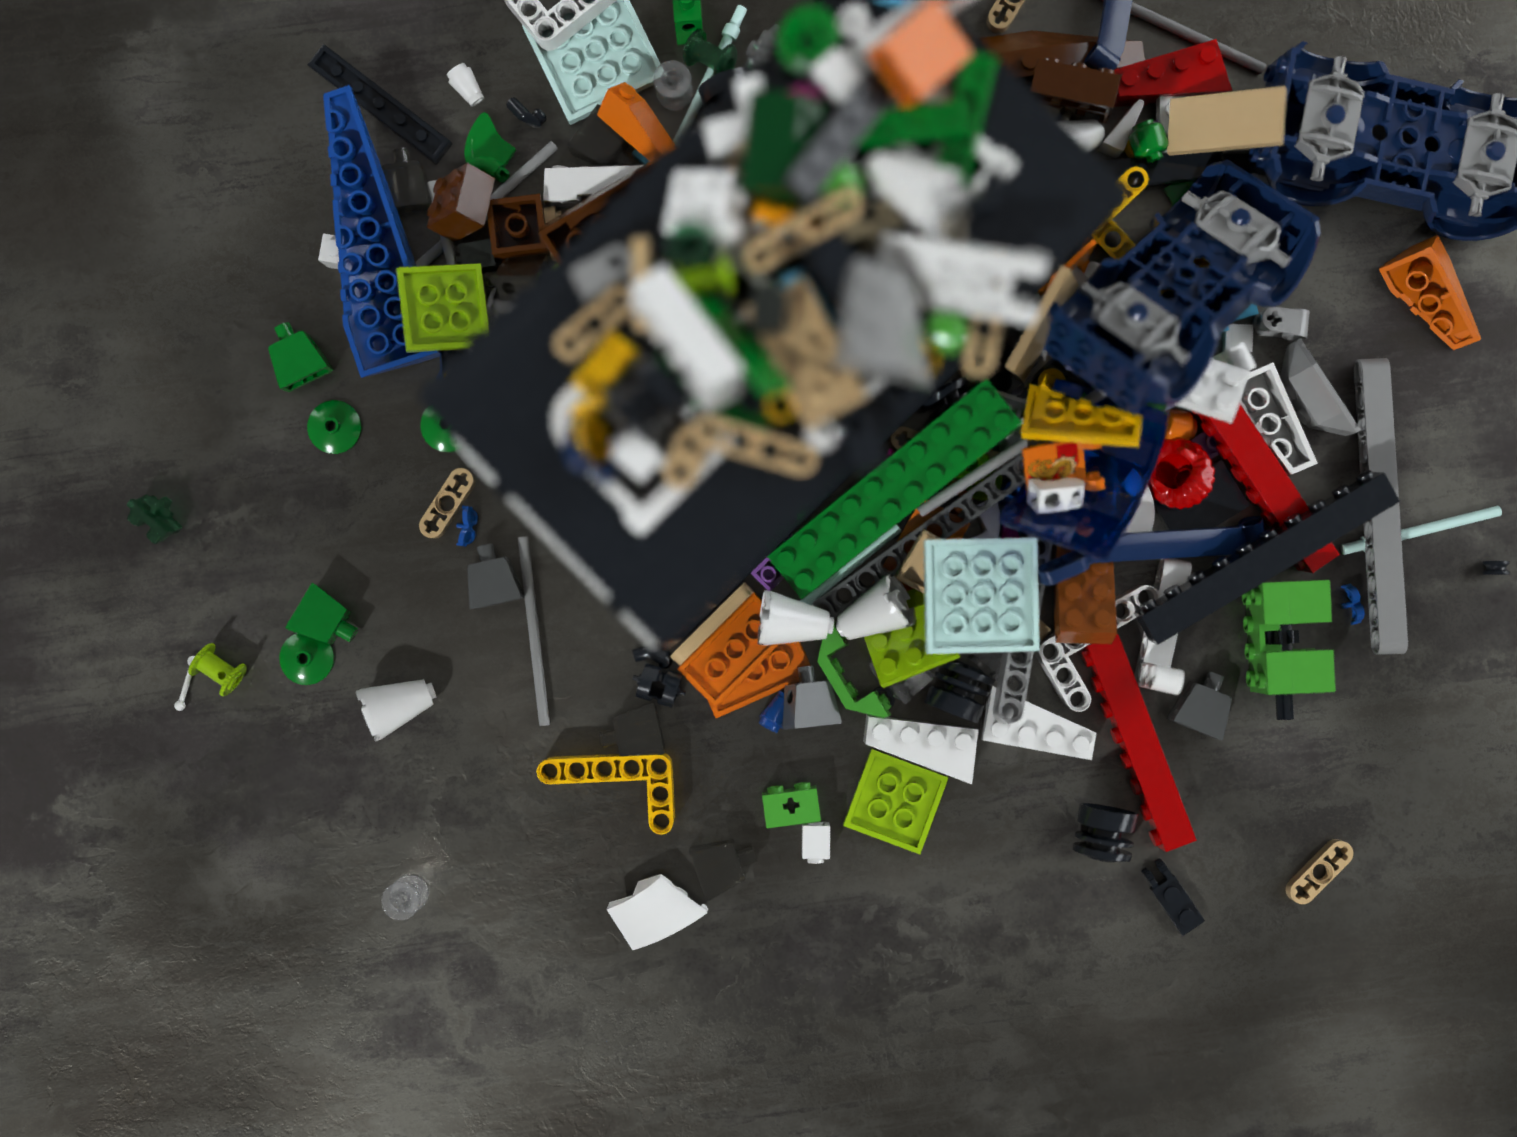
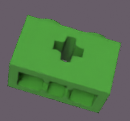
(805, 812)

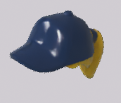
(587, 441)

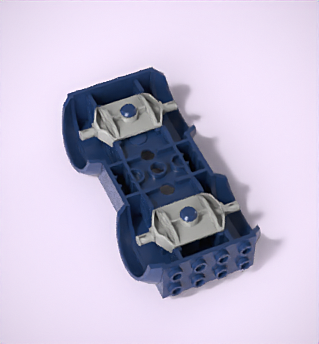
(1332, 156)
(1157, 348)

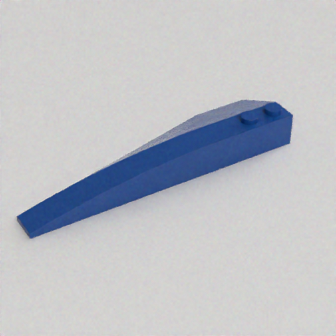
(368, 242)

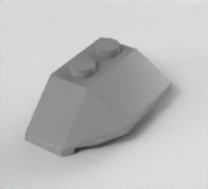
(1313, 394)

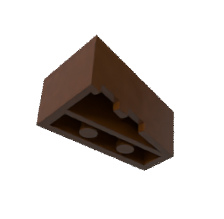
(1076, 87)

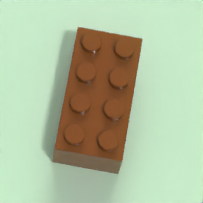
(1085, 604)

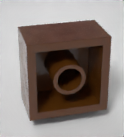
(460, 202)
(516, 225)

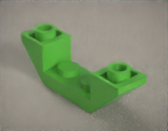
(871, 704)

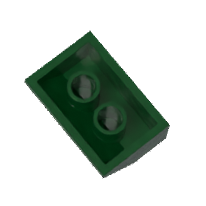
(775, 138)

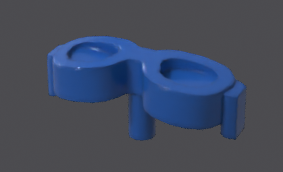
(469, 519)
(1356, 607)

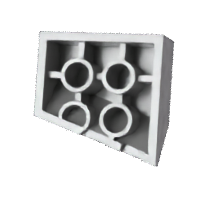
(880, 326)

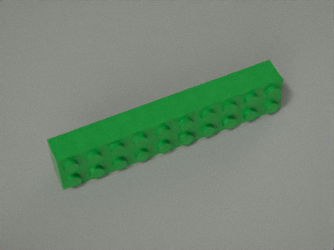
(895, 489)

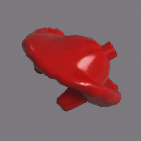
(1181, 474)

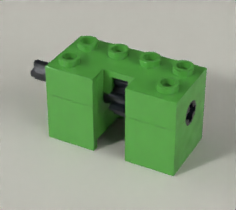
(1273, 662)

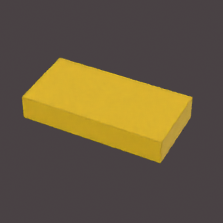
(605, 364)

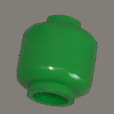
(1148, 141)

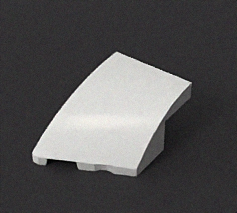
(654, 911)

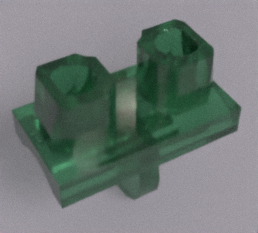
(155, 515)

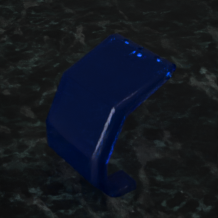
(1107, 512)

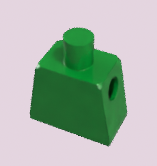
(686, 13)
(296, 358)
(321, 617)

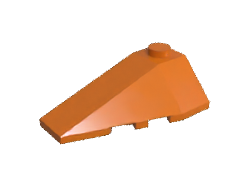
(634, 121)
(1430, 286)

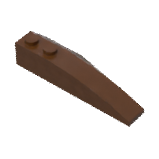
(1023, 49)
(570, 224)

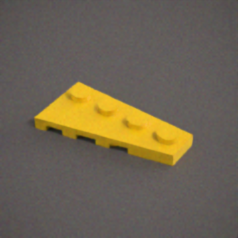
(1068, 420)

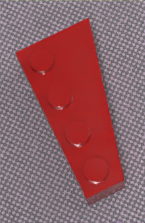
(1179, 73)

